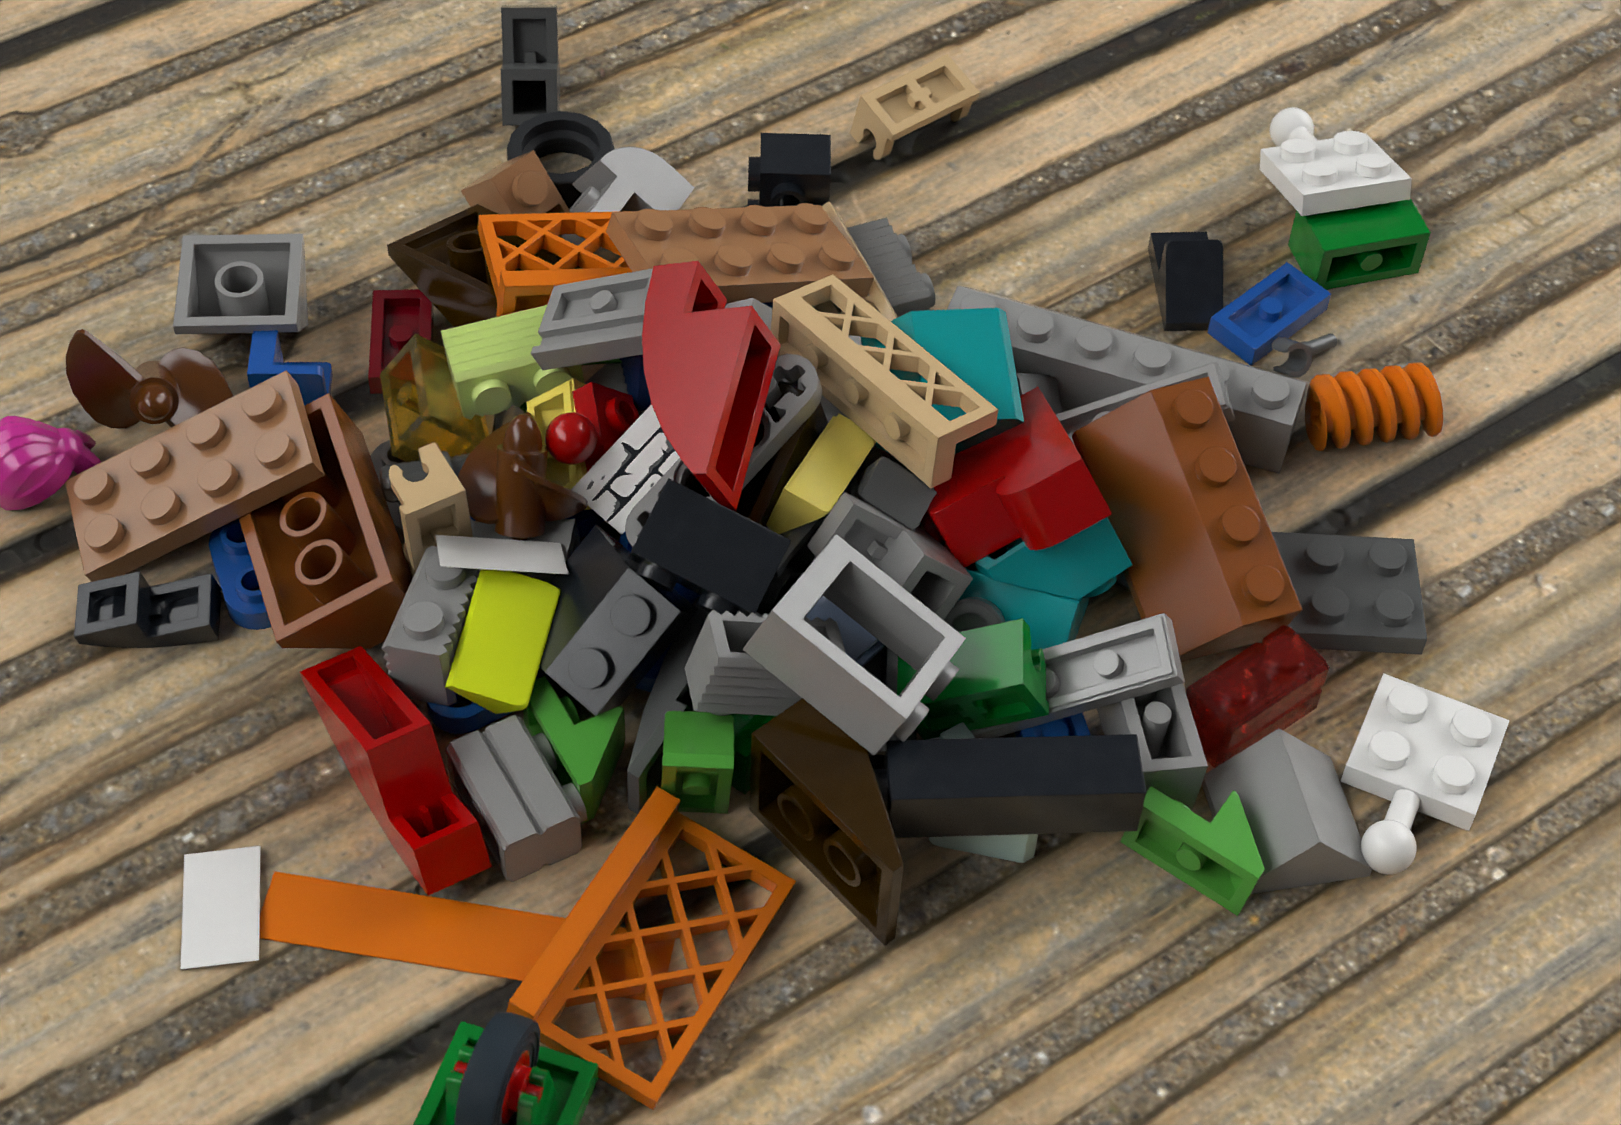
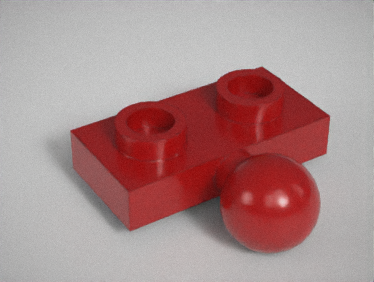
(590, 432)

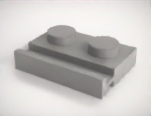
(593, 321)

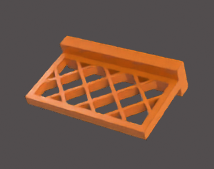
(534, 285)
(592, 930)

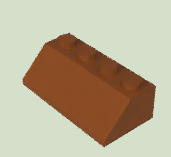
(1189, 519)
(331, 547)

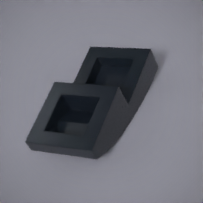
(134, 615)

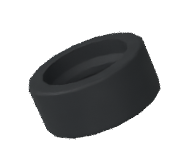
(562, 134)

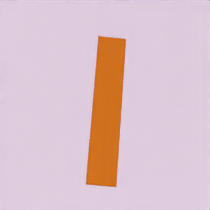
(428, 930)

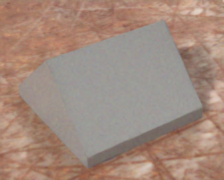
(241, 284)
(1292, 811)

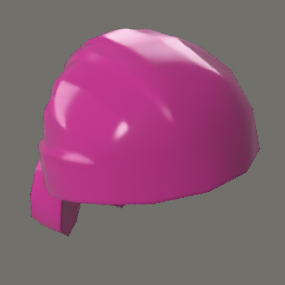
(39, 460)

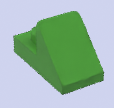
(583, 750)
(698, 760)
(1210, 857)

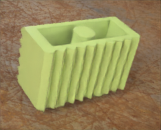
(495, 363)

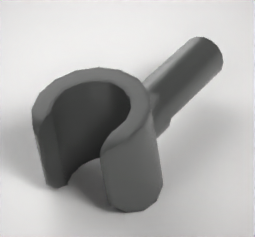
(1301, 353)

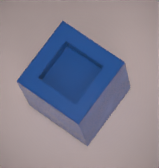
(267, 361)

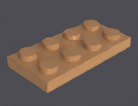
(744, 249)
(193, 478)

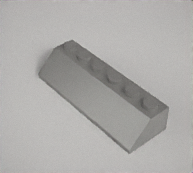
(1103, 361)

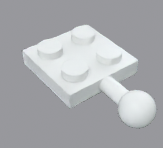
(1329, 172)
(1423, 758)

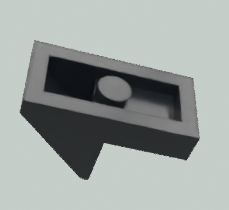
(1187, 278)

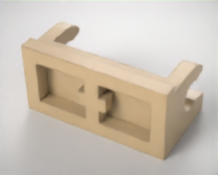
(912, 103)
(430, 505)

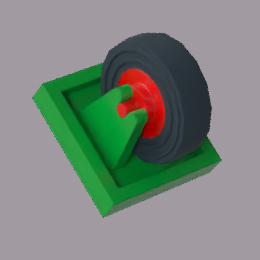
(507, 1078)

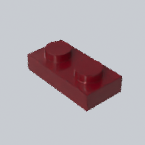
(394, 321)

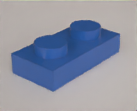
(1267, 311)

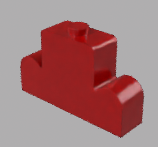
(1016, 487)

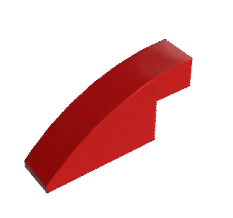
(706, 375)
(397, 769)

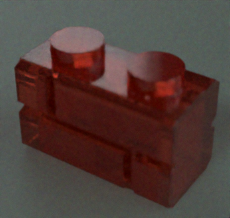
(1256, 693)

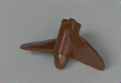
(154, 392)
(510, 484)

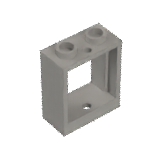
(832, 678)

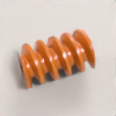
(1370, 402)

